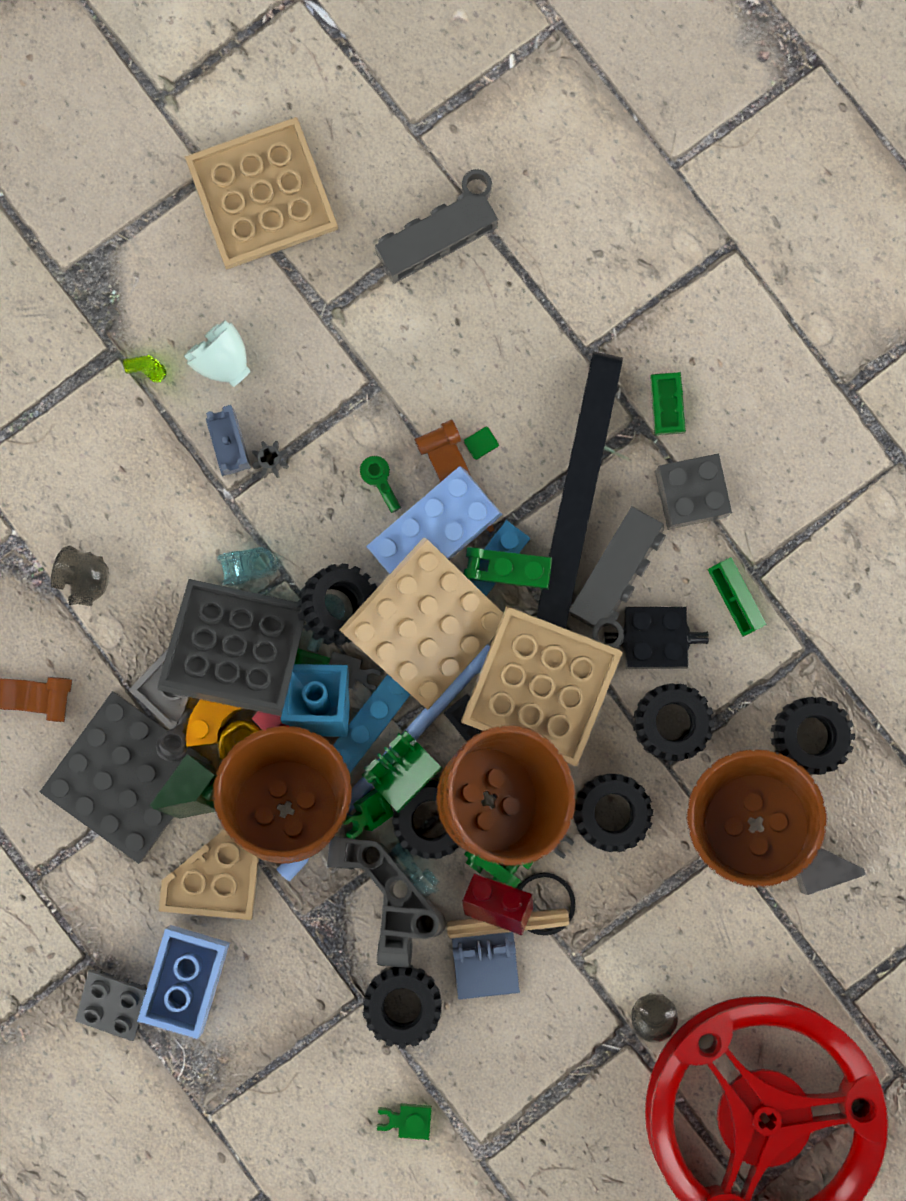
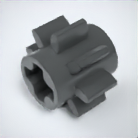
(261, 455)

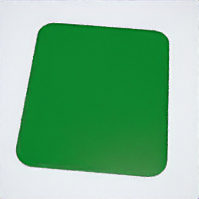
(481, 443)

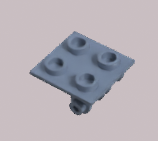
(485, 965)

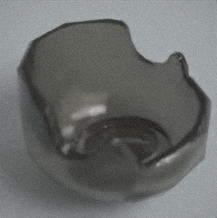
(654, 1018)

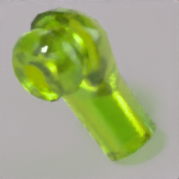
(148, 365)

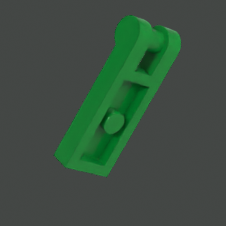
(509, 568)

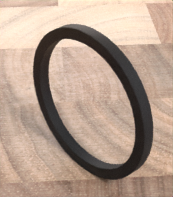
(568, 888)

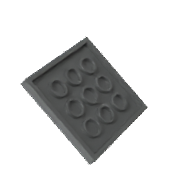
(233, 648)
(115, 777)

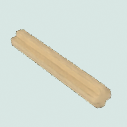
(537, 920)

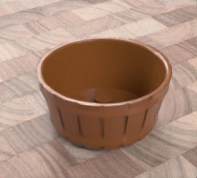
(275, 769)
(754, 787)
(530, 790)

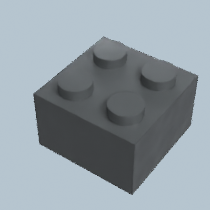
(693, 491)

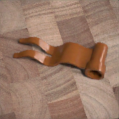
(443, 451)
(36, 697)

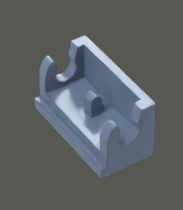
(227, 441)

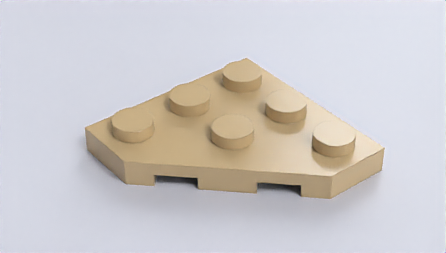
(213, 882)

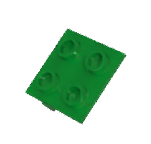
(401, 770)

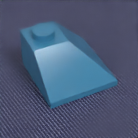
(318, 699)

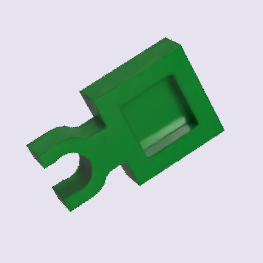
(370, 813)
(412, 1121)

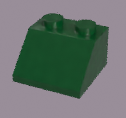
(188, 790)

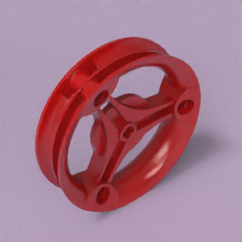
(768, 1092)

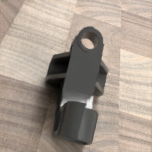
(401, 917)

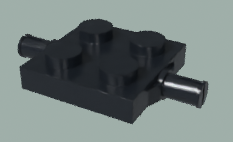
(656, 637)

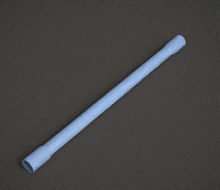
(415, 729)

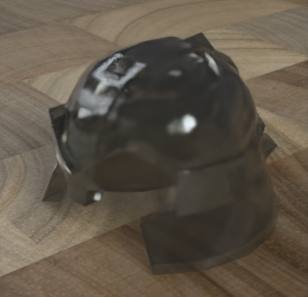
(84, 572)

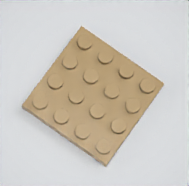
(261, 193)
(424, 623)
(542, 682)

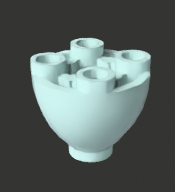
(221, 356)

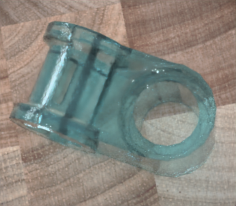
(241, 567)

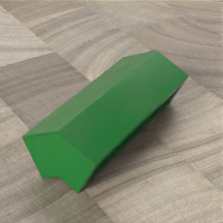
(741, 595)

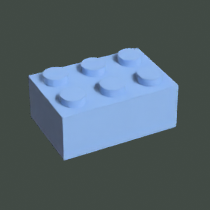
(183, 981)

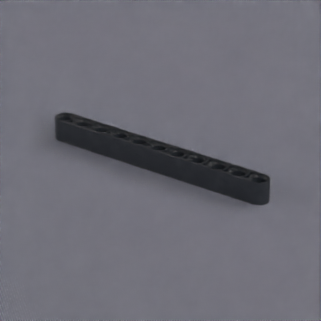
(580, 487)

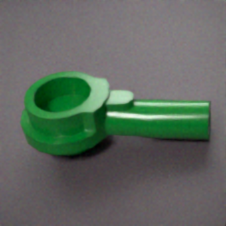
(375, 472)

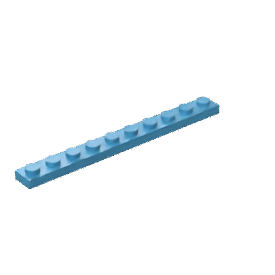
(391, 696)

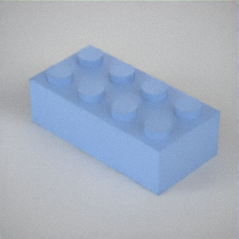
(445, 516)

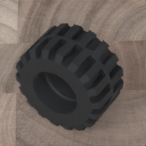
(313, 600)
(699, 715)
(837, 729)
(639, 816)
(409, 836)
(402, 1033)

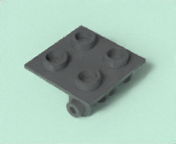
(111, 1004)

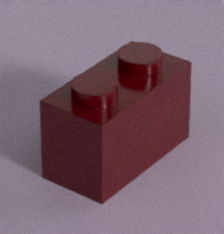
(498, 904)

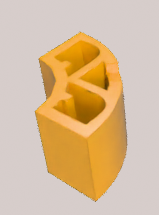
(207, 722)

